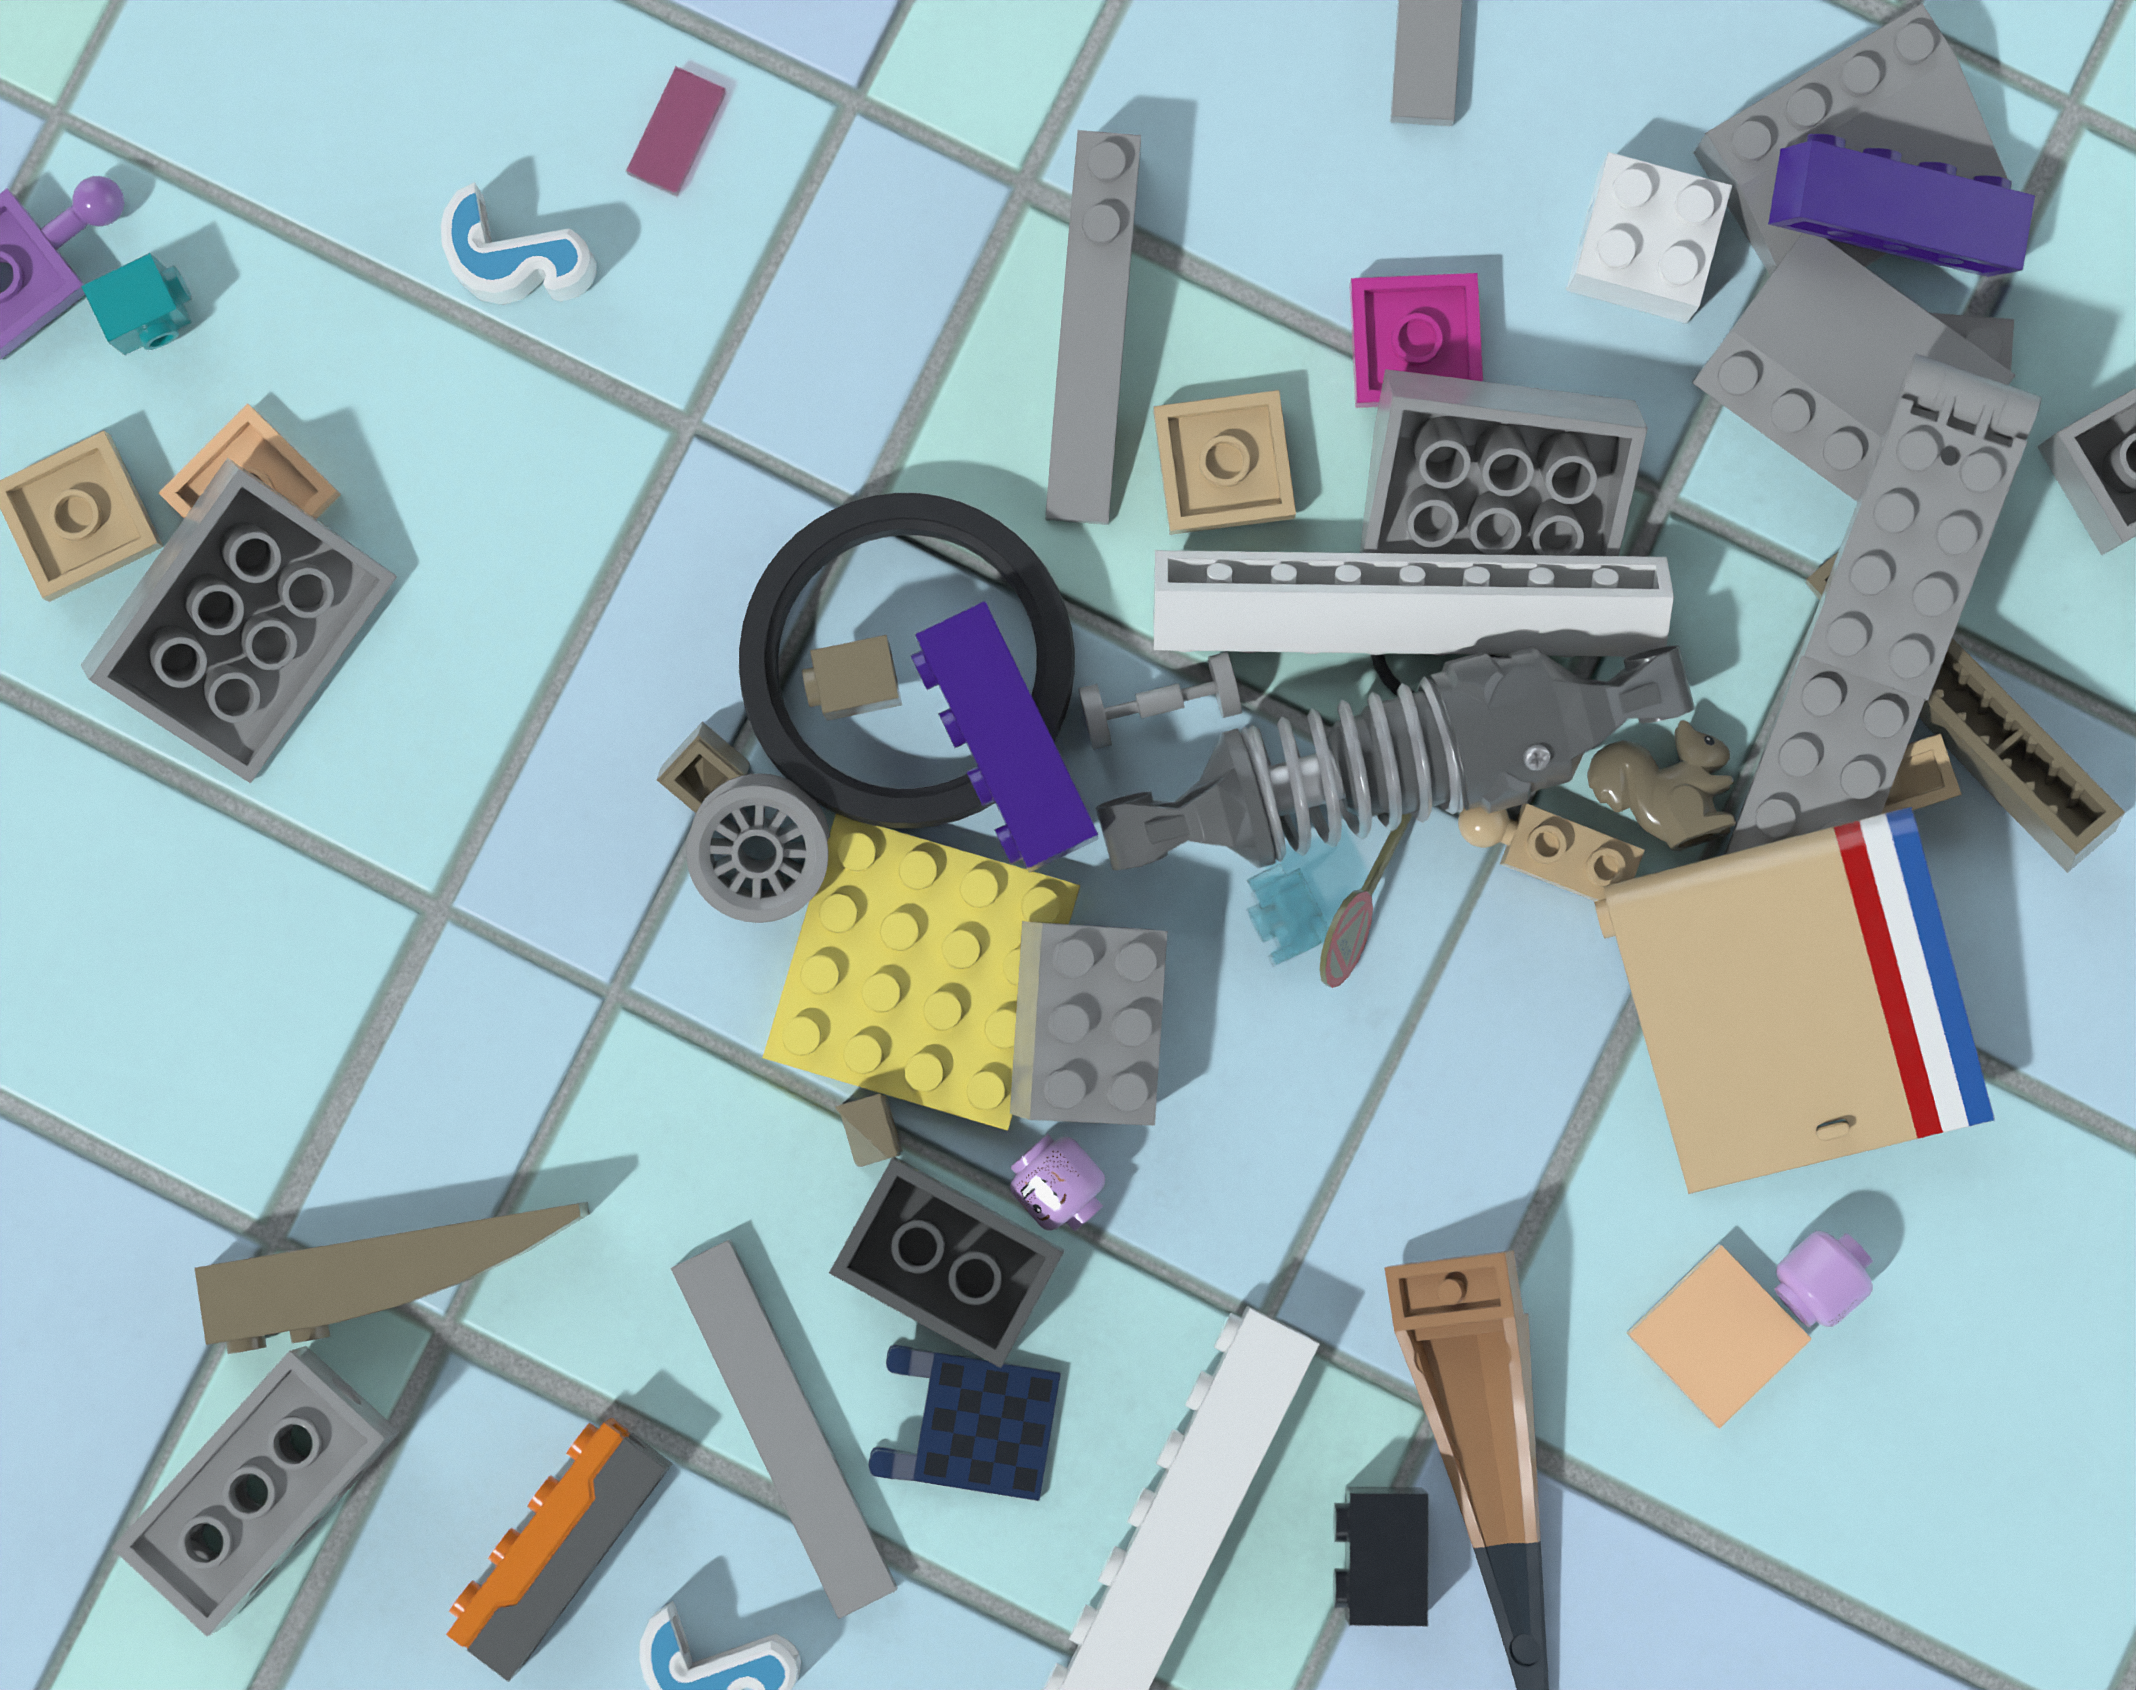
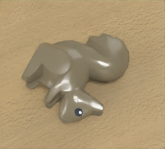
(1667, 801)

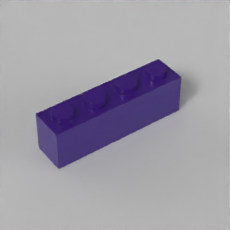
(1901, 206)
(1006, 737)

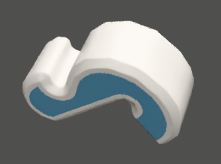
(511, 267)
(668, 1665)

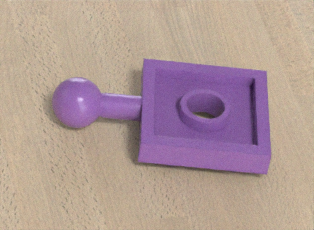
(42, 277)

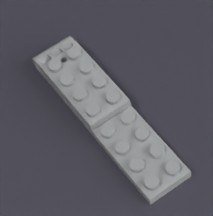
(1889, 603)

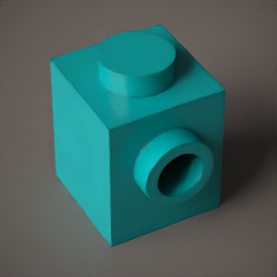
(140, 304)

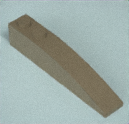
(2012, 756)
(360, 1277)

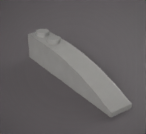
(1093, 326)

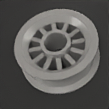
(728, 895)

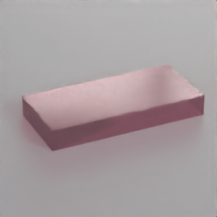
(676, 131)

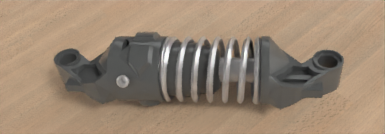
(1466, 740)

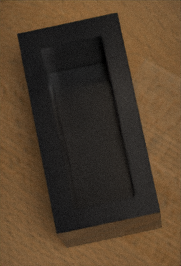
(1383, 1556)

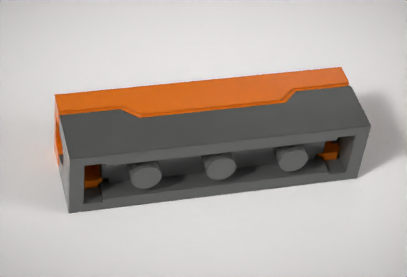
(558, 1548)

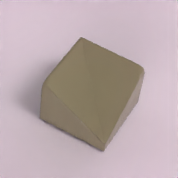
(701, 766)
(870, 1129)

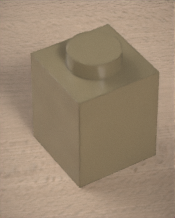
(852, 678)

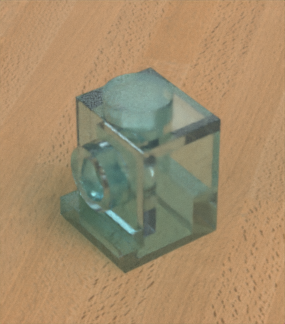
(1286, 913)

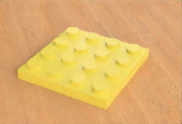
(913, 971)

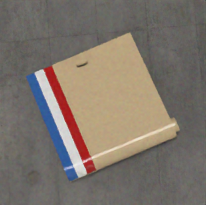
(1798, 997)

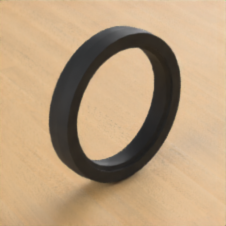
(818, 545)

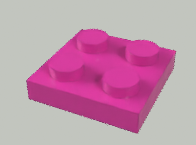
(1414, 327)

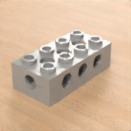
(212, 1488)

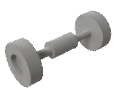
(1161, 700)

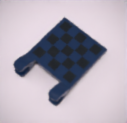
(978, 1426)

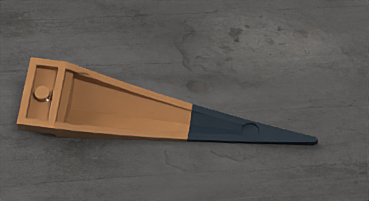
(1473, 1372)

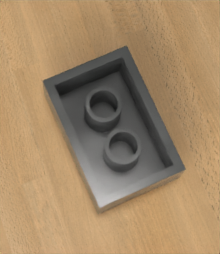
(946, 1261)

